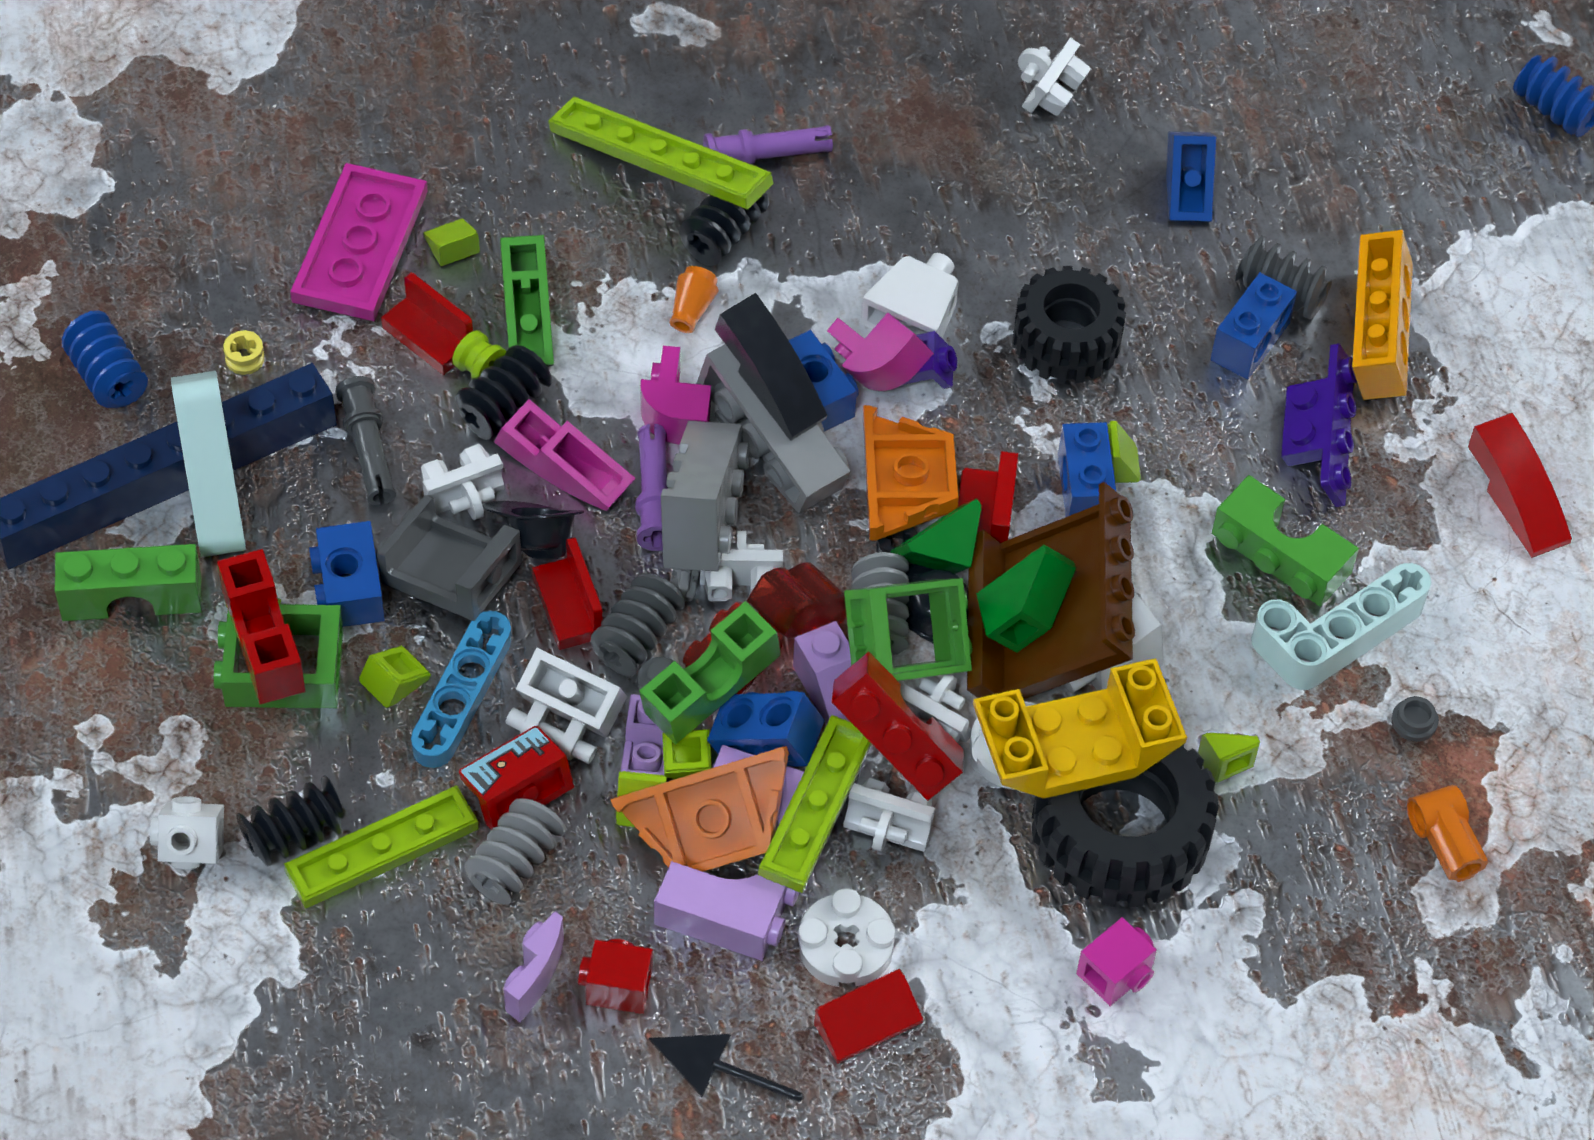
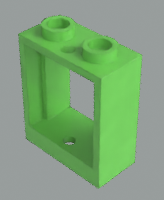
(870, 627)
(320, 688)

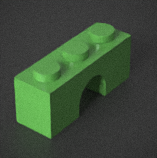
(1309, 565)
(160, 574)
(687, 696)

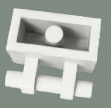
(571, 694)

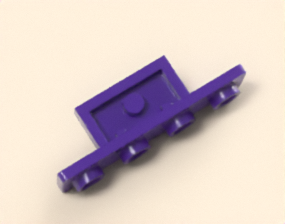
(1320, 424)

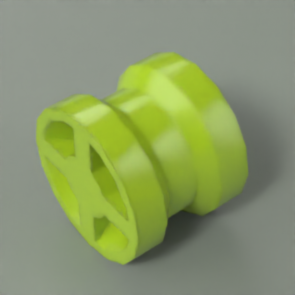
(476, 353)

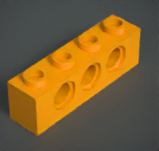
(1382, 315)

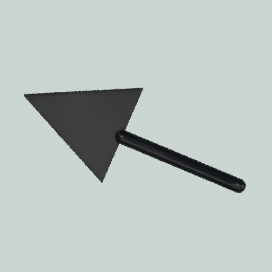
(699, 1057)

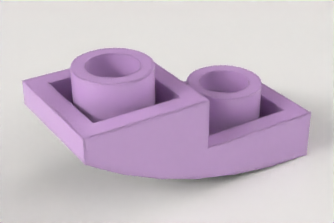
(642, 742)
(541, 955)

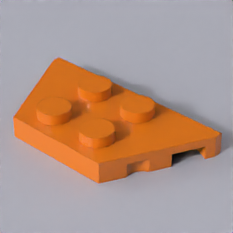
(907, 473)
(712, 813)

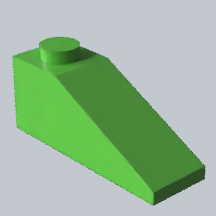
(527, 294)

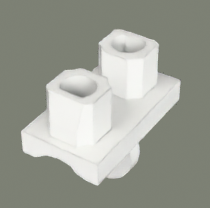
(1047, 92)
(465, 486)
(739, 567)
(941, 694)
(889, 817)

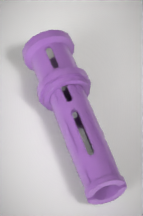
(769, 145)
(652, 483)

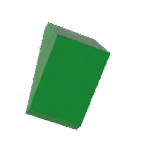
(947, 542)

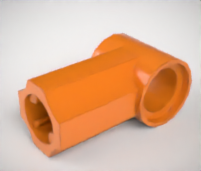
(1444, 819)

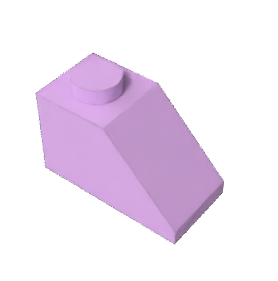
(818, 661)

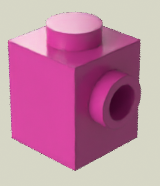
(1117, 961)

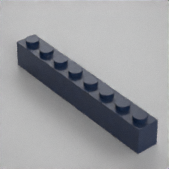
(154, 467)

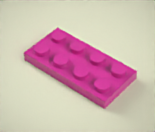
(359, 242)

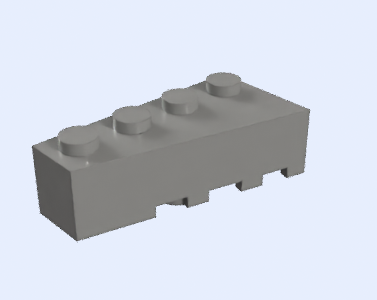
(800, 469)
(702, 495)

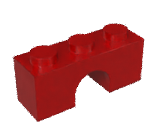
(260, 626)
(876, 708)

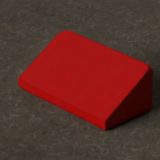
(867, 1016)

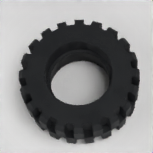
(1135, 866)

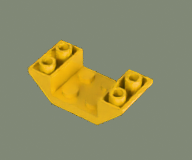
(1082, 737)

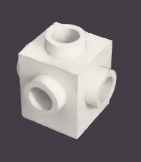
(188, 832)

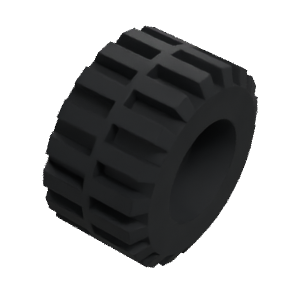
(1074, 298)

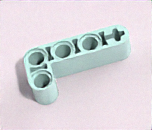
(208, 463)
(1350, 620)

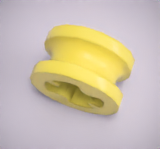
(244, 364)

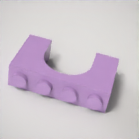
(722, 911)

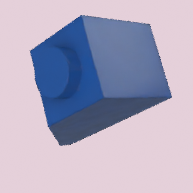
(1190, 175)

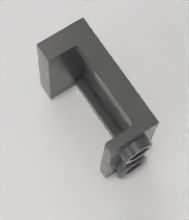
(447, 561)

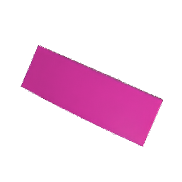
(563, 457)

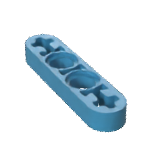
(455, 686)

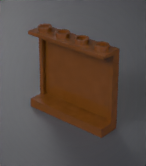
(1094, 618)

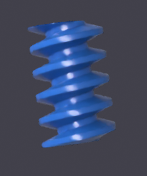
(1557, 96)
(104, 360)

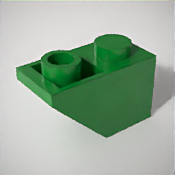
(1026, 598)

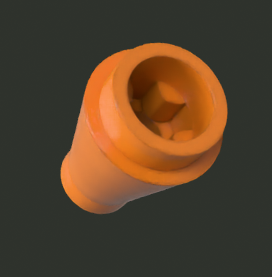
(693, 296)

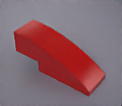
(1520, 484)

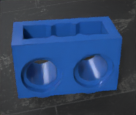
(1253, 326)
(767, 722)

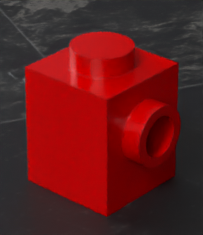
(617, 975)

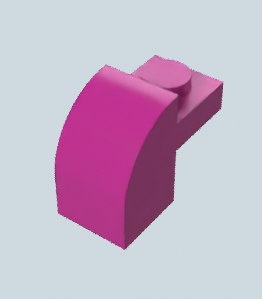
(885, 357)
(670, 402)

